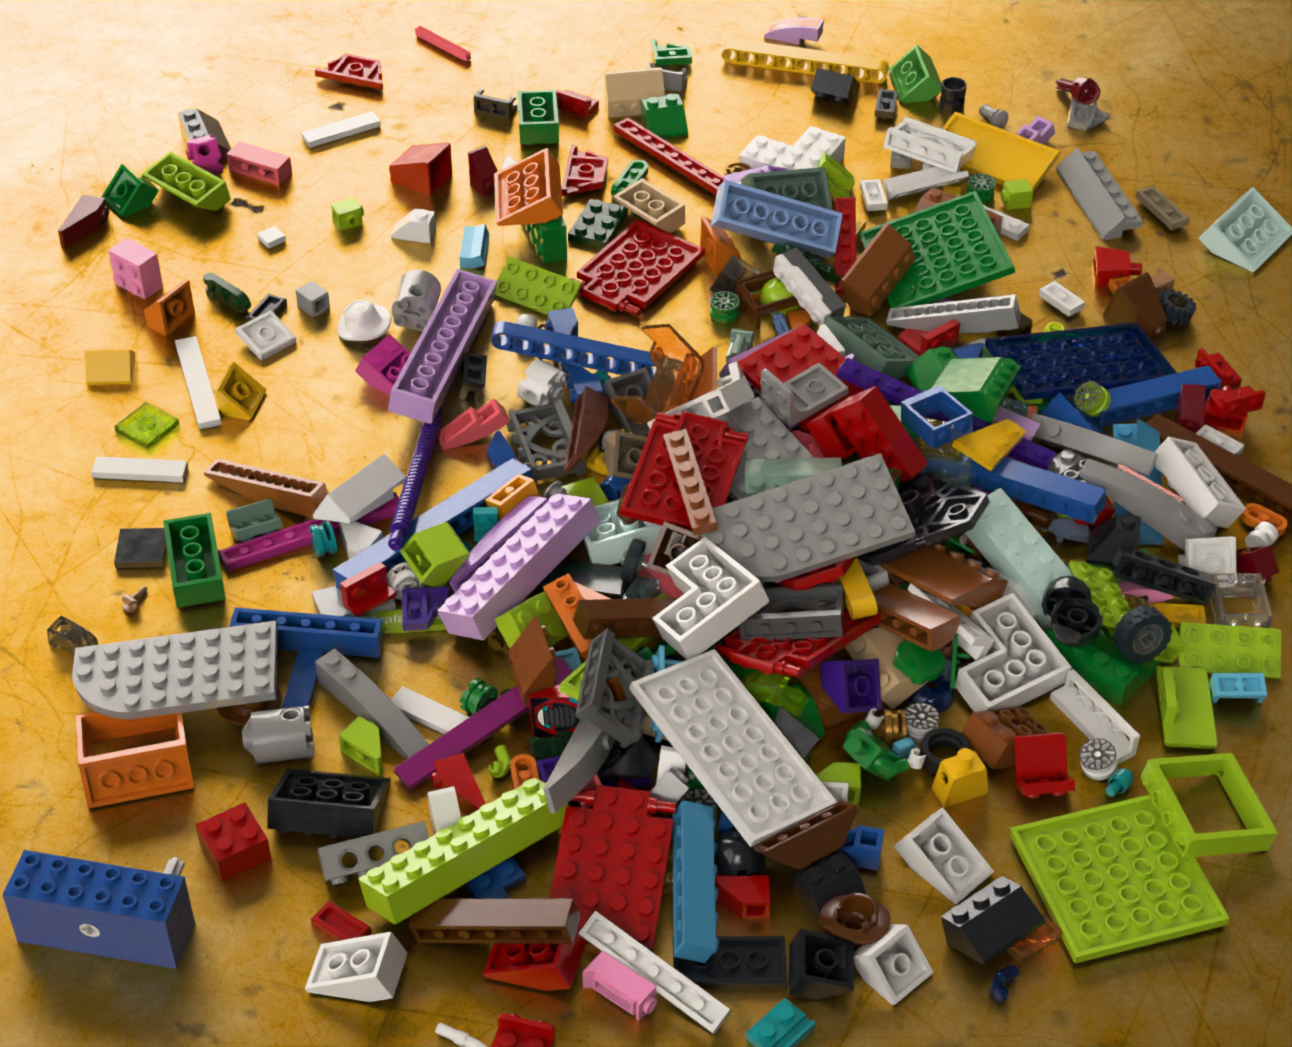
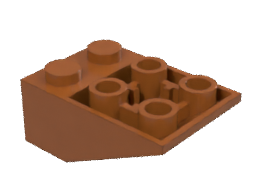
(532, 661)
(993, 733)

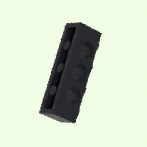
(1163, 575)

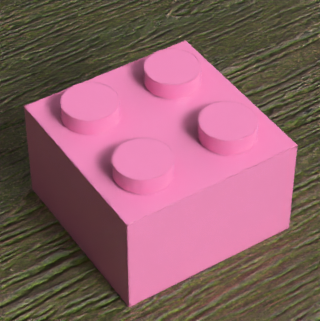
(135, 268)

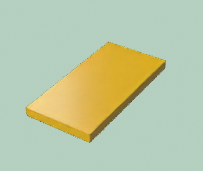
(1002, 152)

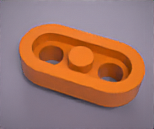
(1256, 514)
(525, 763)

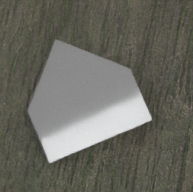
(1085, 116)

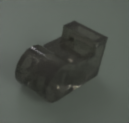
(70, 635)

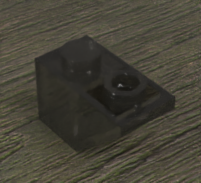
(733, 270)

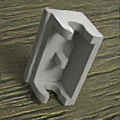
(673, 80)

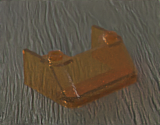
(674, 380)

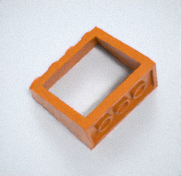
(134, 771)

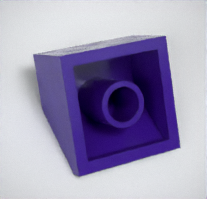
(852, 684)

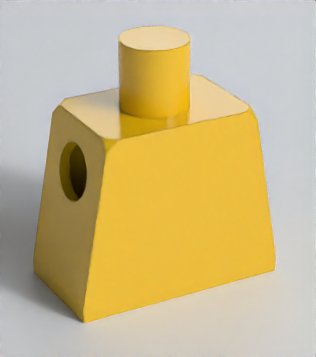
(960, 778)

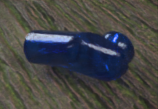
(999, 981)

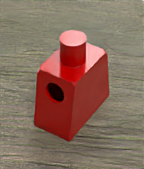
(1112, 264)
(1232, 424)

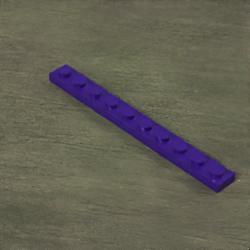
(897, 391)

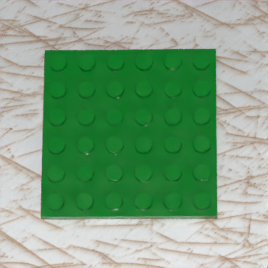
(951, 248)

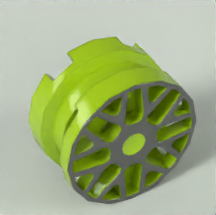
(1093, 398)

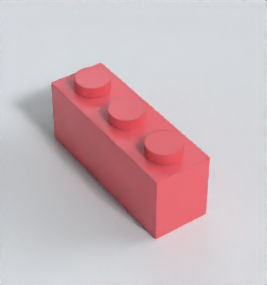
(259, 163)

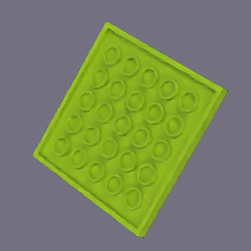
(1116, 879)

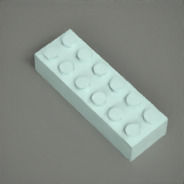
(1017, 550)

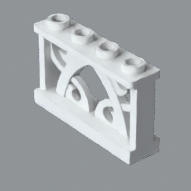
(930, 144)

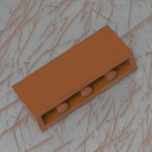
(915, 618)

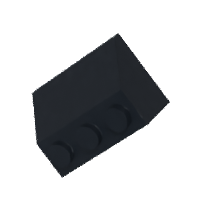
(991, 920)

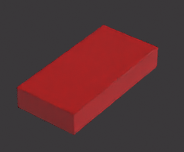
(339, 923)

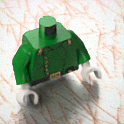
(874, 753)

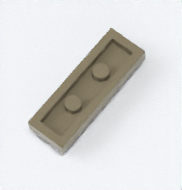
(1162, 207)

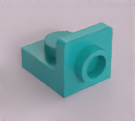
(484, 520)

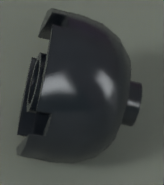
(1064, 588)
(1076, 622)
(735, 854)

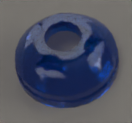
(940, 698)

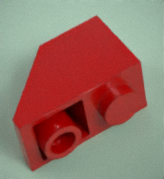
(745, 895)

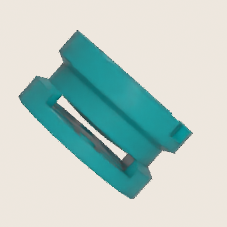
(323, 539)

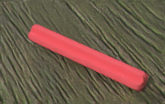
(443, 43)

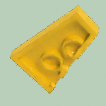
(991, 443)

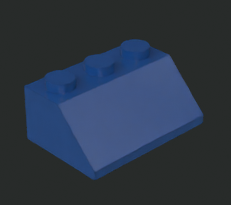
(1064, 410)

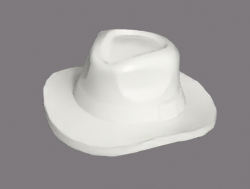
(363, 321)

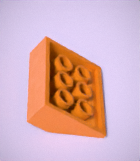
(529, 191)

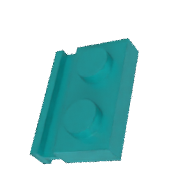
(781, 1027)

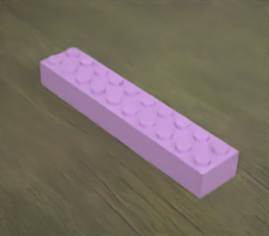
(442, 346)

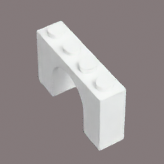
(717, 401)

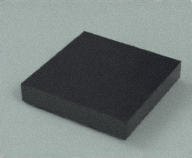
(140, 548)

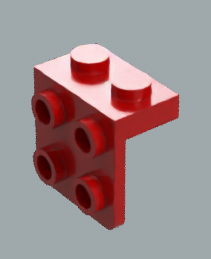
(921, 341)
(1042, 765)

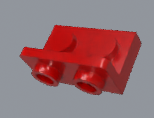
(576, 103)
(1219, 366)
(1237, 401)
(366, 590)
(522, 1032)

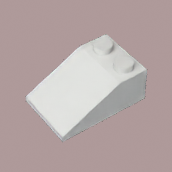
(944, 856)
(358, 968)

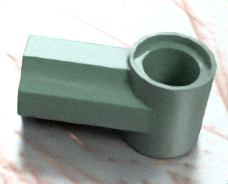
(739, 342)

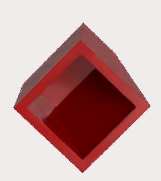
(423, 167)

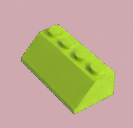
(188, 182)

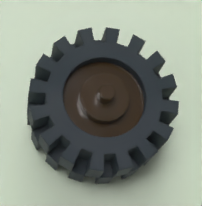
(1177, 307)

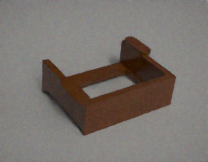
(747, 303)

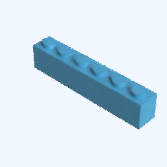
(694, 882)

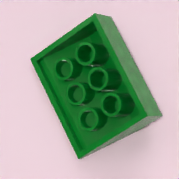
(980, 383)
(1106, 667)

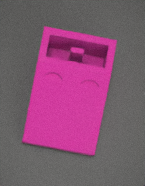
(383, 364)

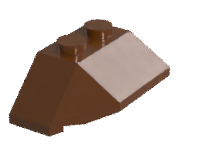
(811, 838)

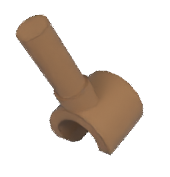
(131, 603)

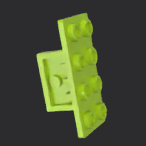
(535, 287)
(1105, 592)
(1231, 649)
(1186, 707)

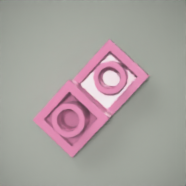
(1151, 595)

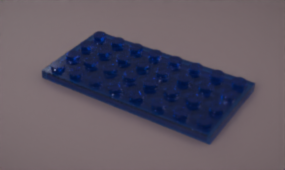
(1071, 357)

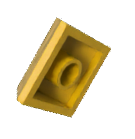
(109, 366)
(238, 393)

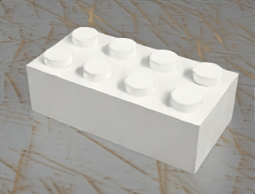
(1198, 482)

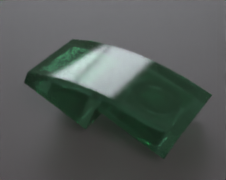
(545, 748)

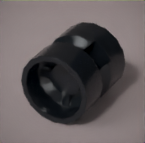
(952, 95)

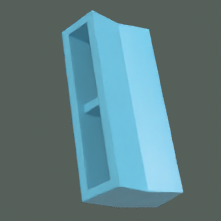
(474, 246)

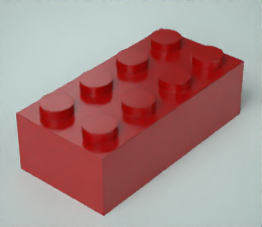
(876, 430)

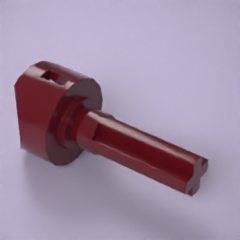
(1080, 89)

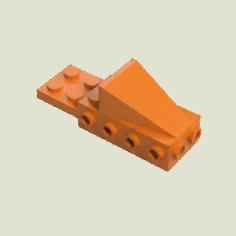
(564, 597)

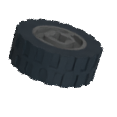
(1142, 634)

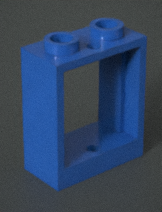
(937, 399)

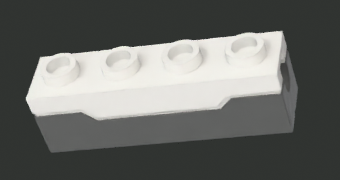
(807, 286)

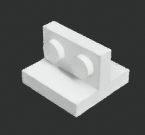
(1210, 555)

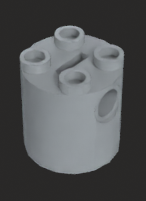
(415, 299)
(279, 734)

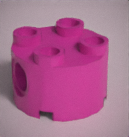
(205, 154)

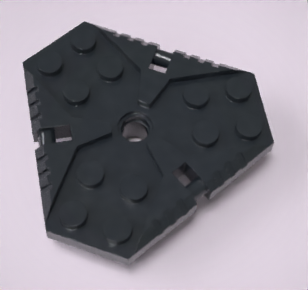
(936, 512)

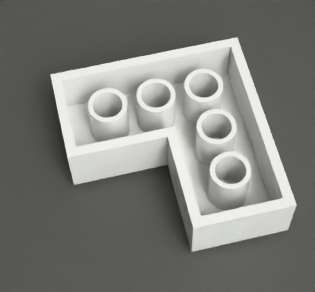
(801, 155)
(712, 599)
(1018, 664)

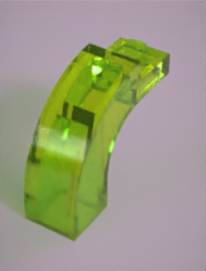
(774, 689)

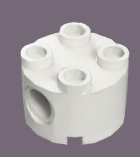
(541, 384)

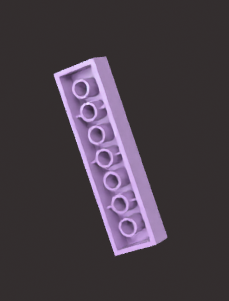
(519, 566)

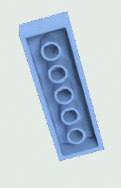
(776, 219)

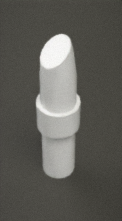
(459, 1037)

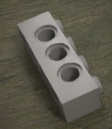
(331, 855)

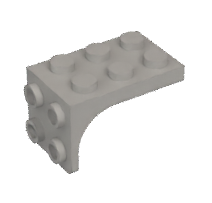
(801, 394)

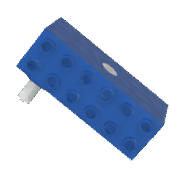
(101, 908)

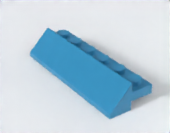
(1149, 439)

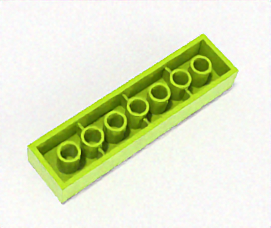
(460, 852)

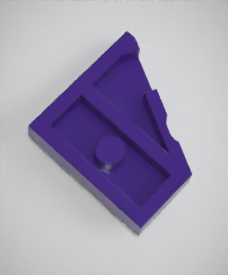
(421, 606)

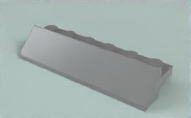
(1098, 194)

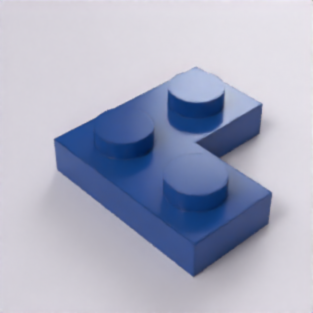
(497, 881)

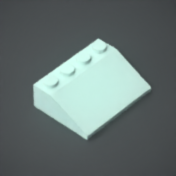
(1247, 232)
(613, 535)

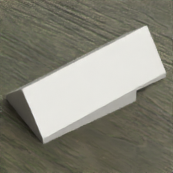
(361, 492)

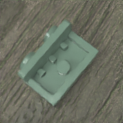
(253, 520)

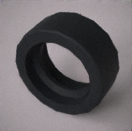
(940, 737)

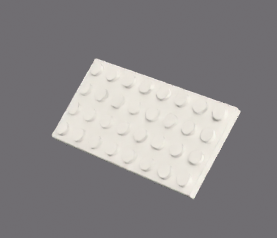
(732, 746)

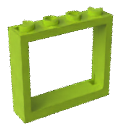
(1259, 828)

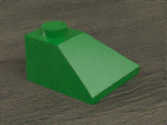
(129, 192)

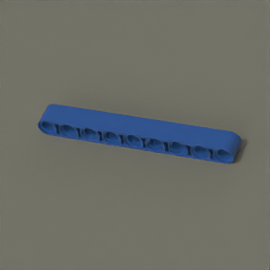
(578, 348)

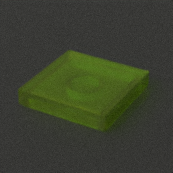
(146, 425)

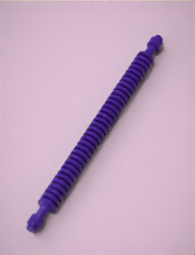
(414, 482)

